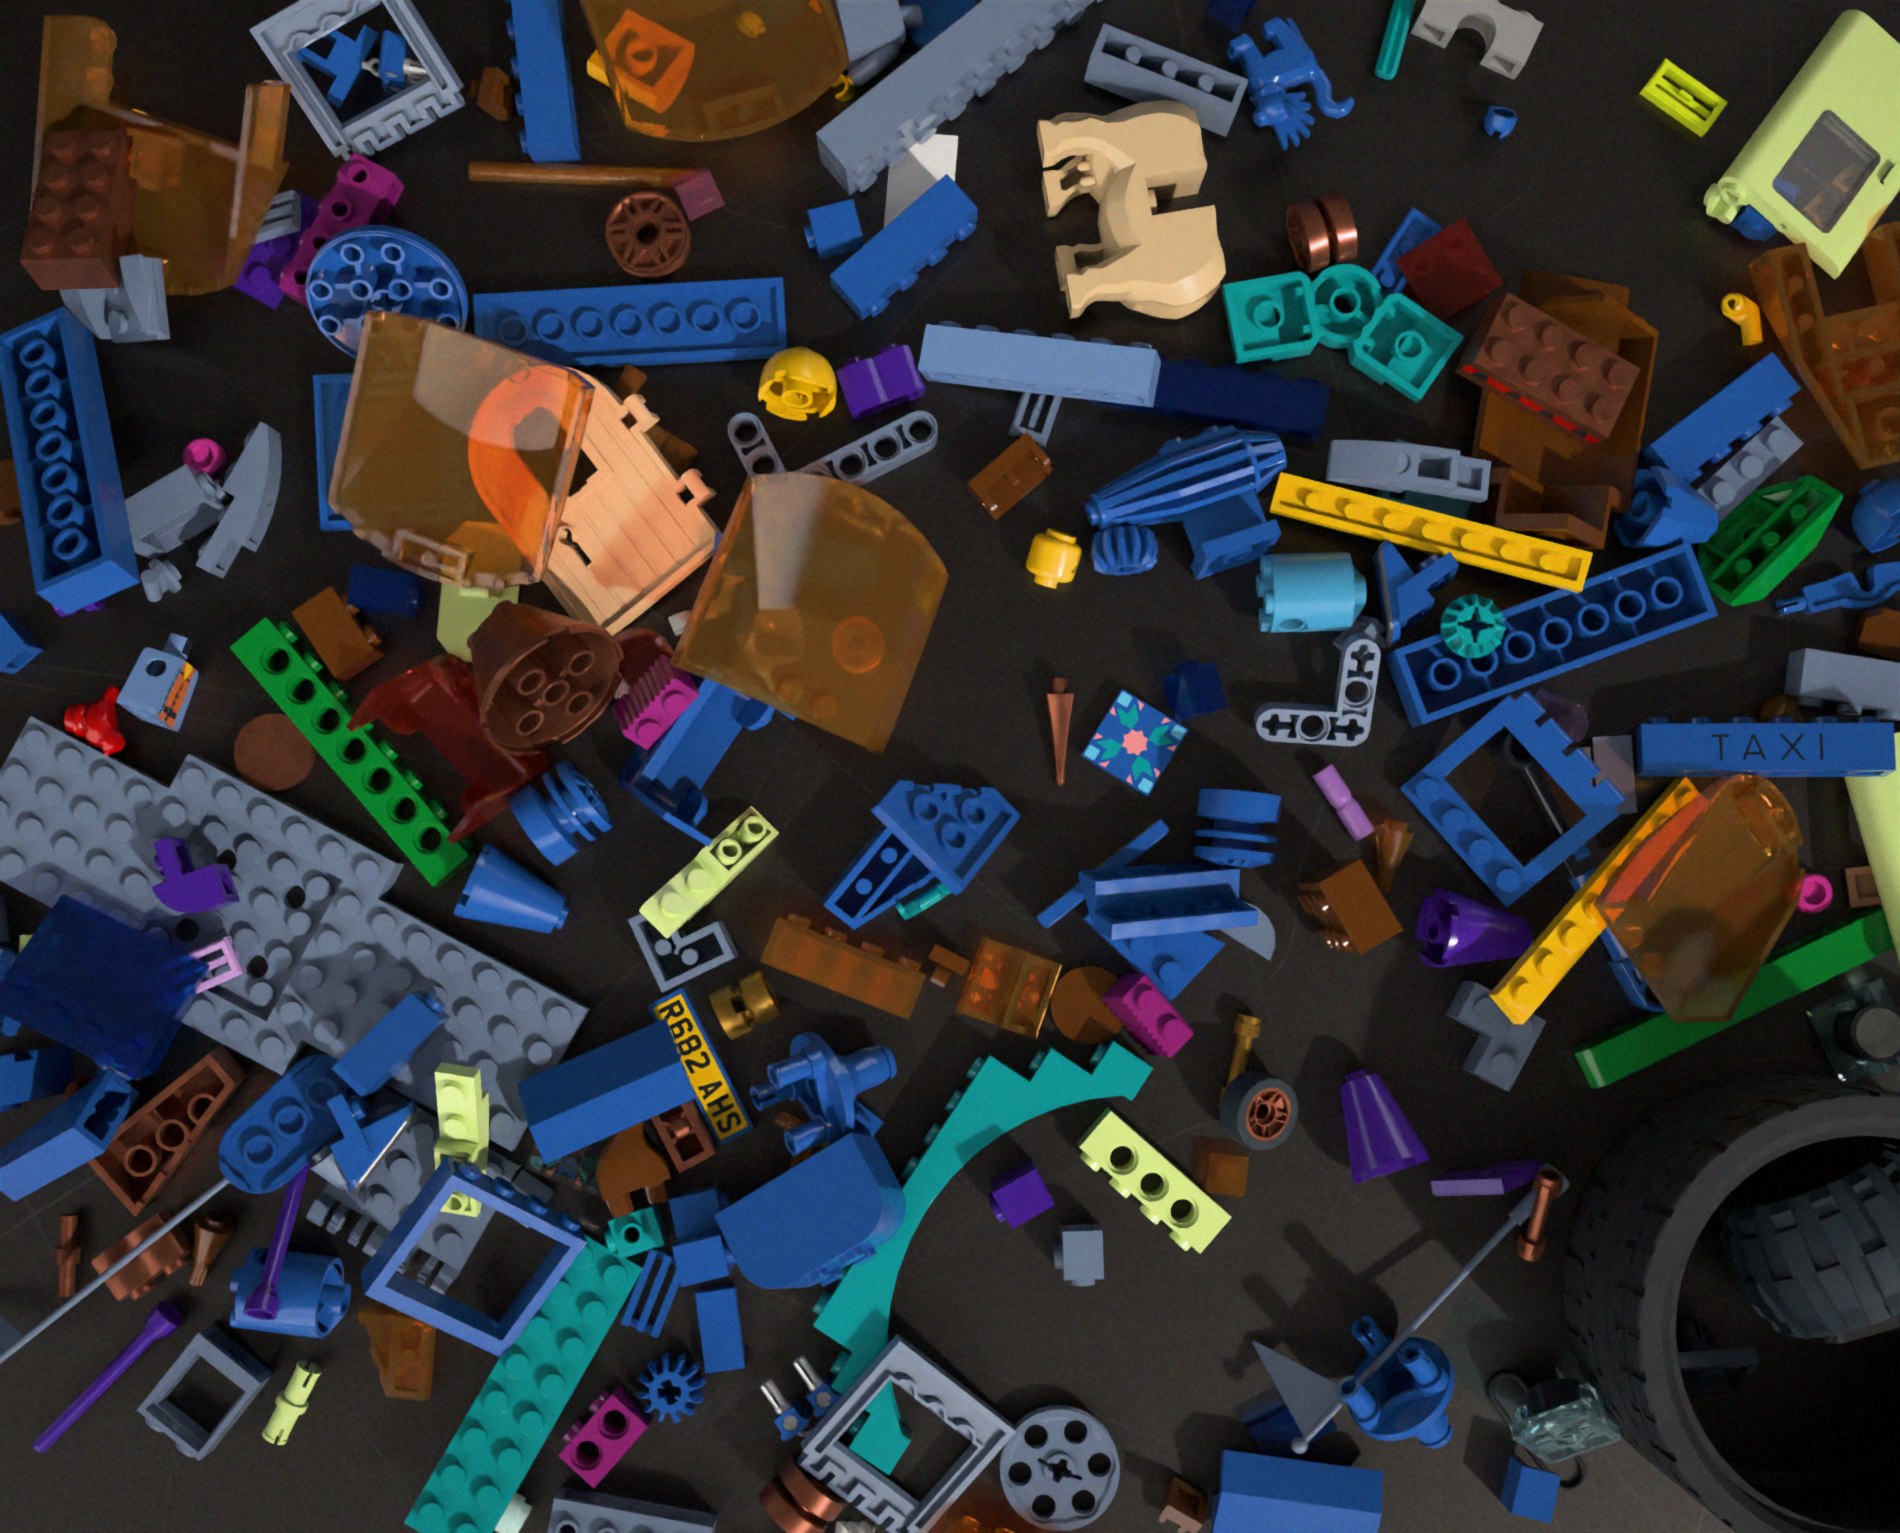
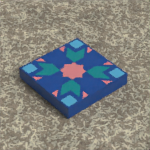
(1134, 742)

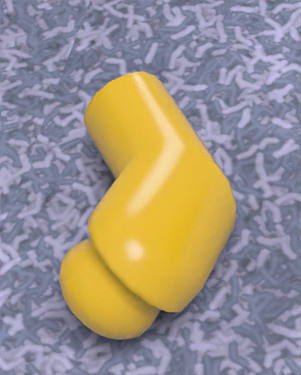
(1745, 314)

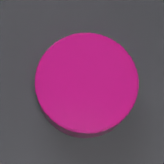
(206, 456)
(1815, 895)

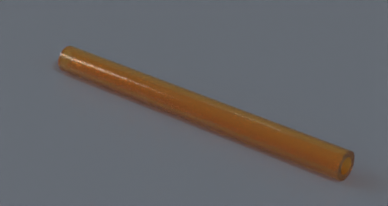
(576, 174)

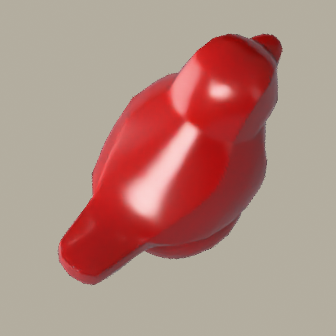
(97, 722)

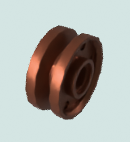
(637, 215)

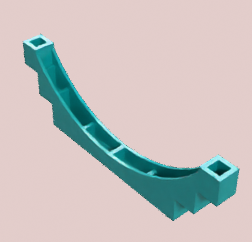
(988, 1107)

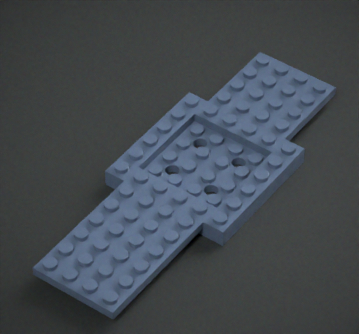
(334, 964)

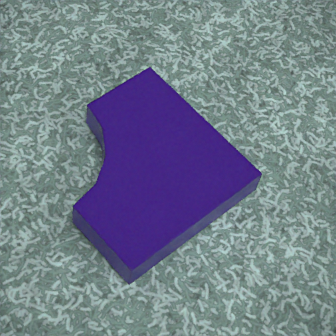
(1487, 1180)

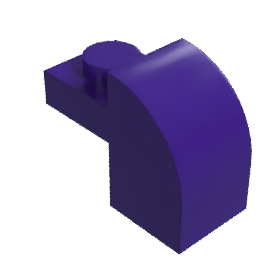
(188, 888)

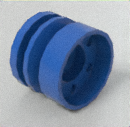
(560, 813)
(1237, 826)

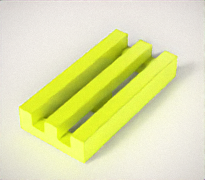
(1680, 103)

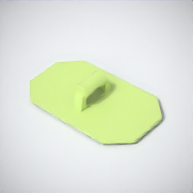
(463, 612)

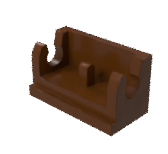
(1010, 476)

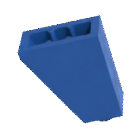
(392, 1043)

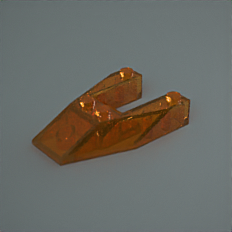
(1846, 357)

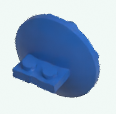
(382, 271)

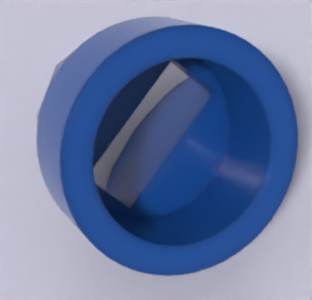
(1500, 120)

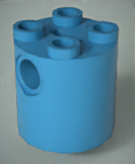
(1309, 592)

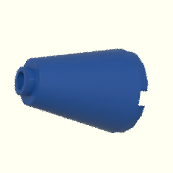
(510, 895)

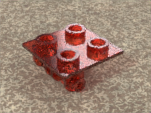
(1449, 271)

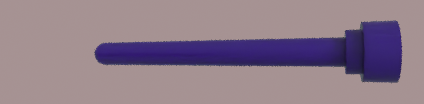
(264, 1300)
(160, 1322)

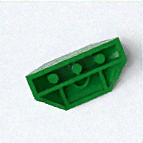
(1766, 538)

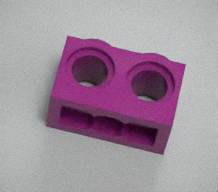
(611, 1439)

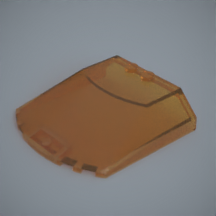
(715, 63)
(457, 451)
(816, 605)

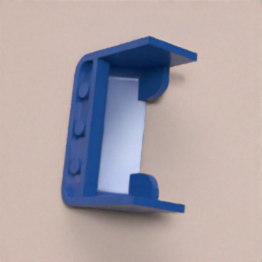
(686, 754)

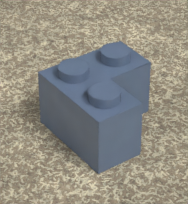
(680, 955)
(1501, 1044)

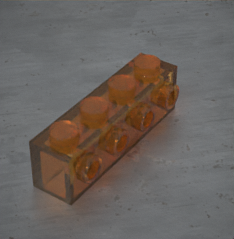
(844, 967)

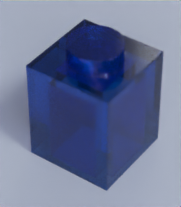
(1194, 691)

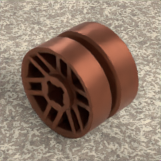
(1321, 231)
(800, 1500)

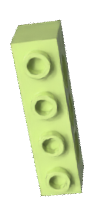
(1205, 1215)

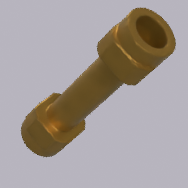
(1246, 1028)

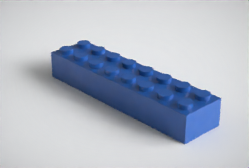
(65, 462)
(1555, 635)

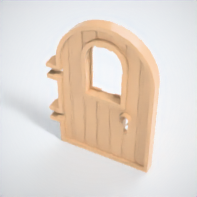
(627, 520)

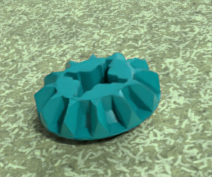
(1460, 638)

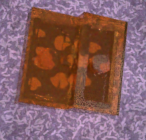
(1009, 987)

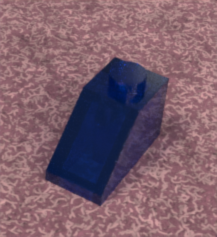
(384, 592)

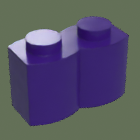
(880, 381)

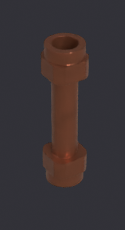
(1547, 1186)

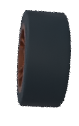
(1258, 1110)

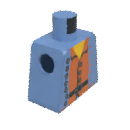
(161, 684)

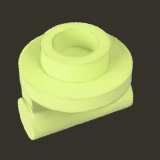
(1718, 207)

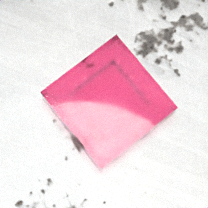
(698, 193)

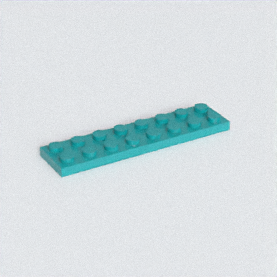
(525, 1397)

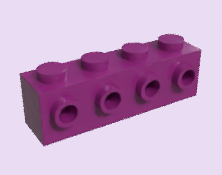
(360, 197)

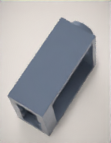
(174, 510)
(228, 1359)

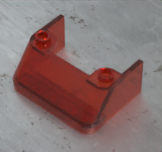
(444, 704)

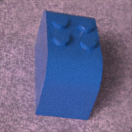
(816, 1217)

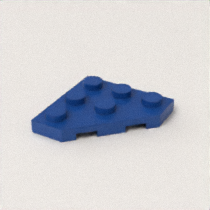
(947, 826)

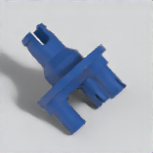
(824, 1086)
(1404, 1393)

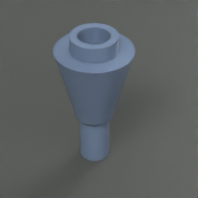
(329, 1169)

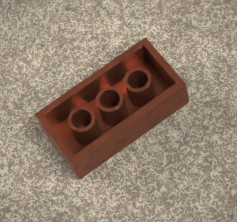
(81, 211)

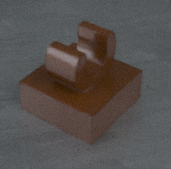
(494, 93)
(947, 962)
(1183, 1506)

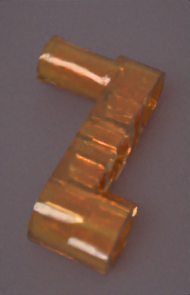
(674, 450)

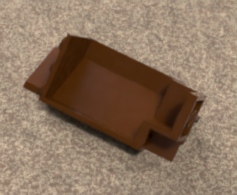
(1542, 478)

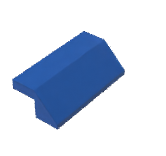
(1165, 899)
(605, 1091)
(1294, 1496)

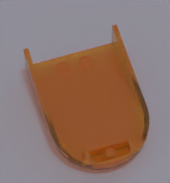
(1708, 896)

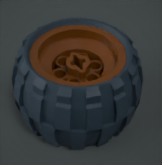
(1819, 1241)

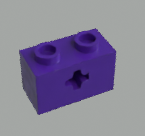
(1019, 1194)

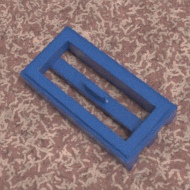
(642, 1324)

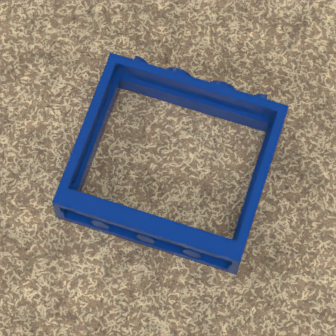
(438, 1310)

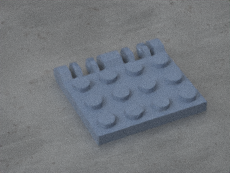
(395, 1187)

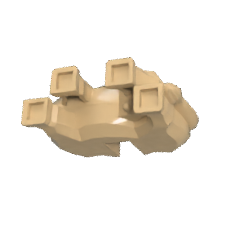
(1127, 163)

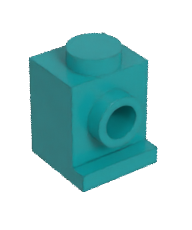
(649, 1223)

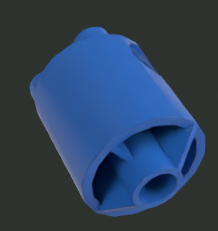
(309, 1292)

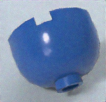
(1878, 514)

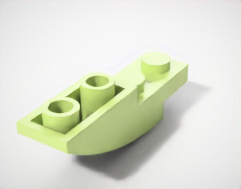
(708, 872)
(462, 1126)

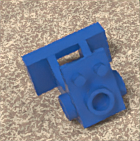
(343, 61)

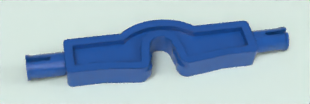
(1845, 591)

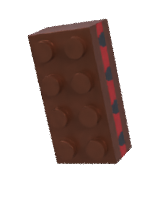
(1547, 370)

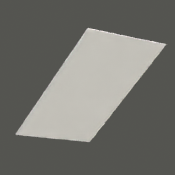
(919, 172)

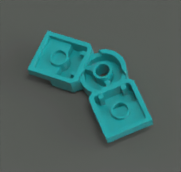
(1383, 336)

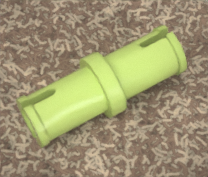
(291, 1402)

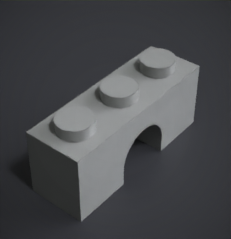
(1506, 32)

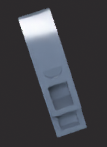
(1408, 467)
(255, 488)

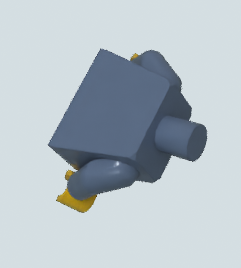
(872, 37)

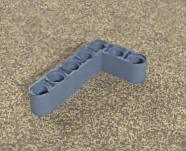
(862, 450)

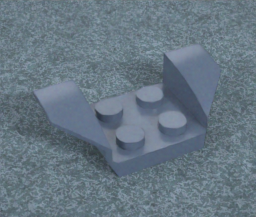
(125, 313)

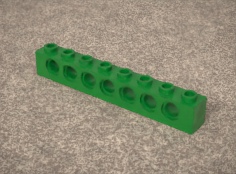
(259, 653)

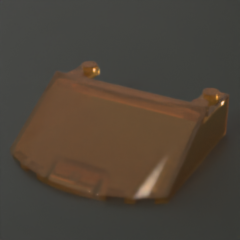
(224, 186)

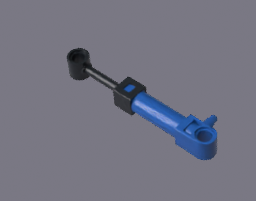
(1577, 867)

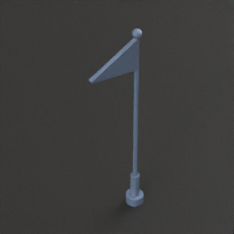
(12, 1339)
(1314, 1398)

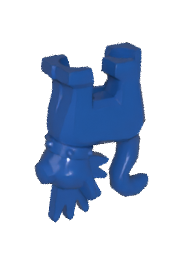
(1279, 70)

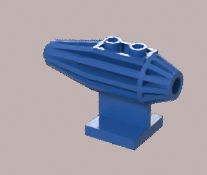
(1209, 488)

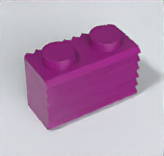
(655, 702)
(1148, 1015)

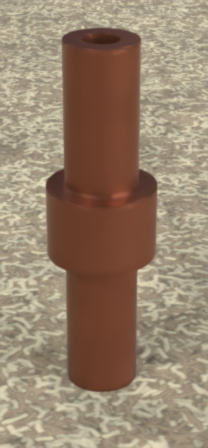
(67, 1255)

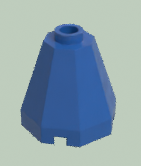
(1665, 512)

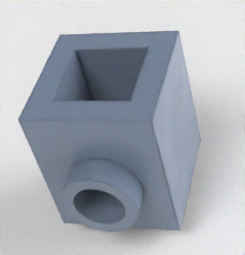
(1080, 1253)

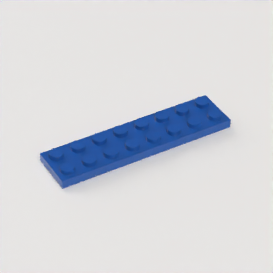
(639, 323)

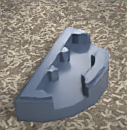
(1257, 938)

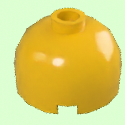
(797, 384)

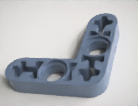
(1342, 710)

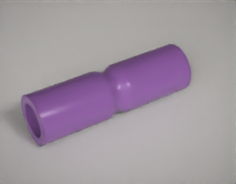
(1346, 807)

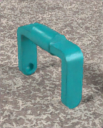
(922, 901)

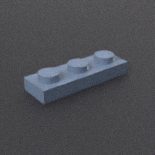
(1749, 466)

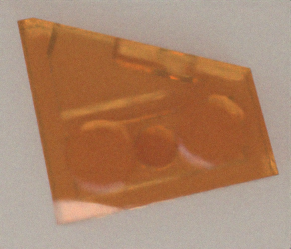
(402, 1352)

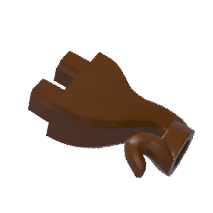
(629, 1164)

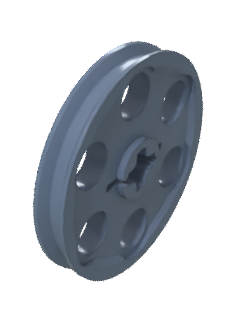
(1061, 1488)

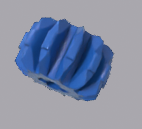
(1124, 550)
(661, 1397)

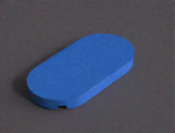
(282, 1127)

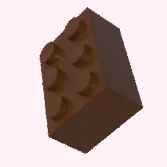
(1348, 907)

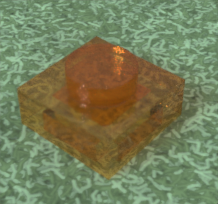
(1226, 1173)

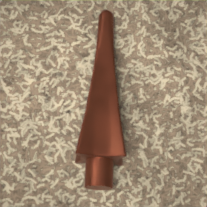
(1059, 710)

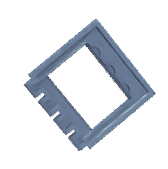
(312, 19)
(937, 1391)

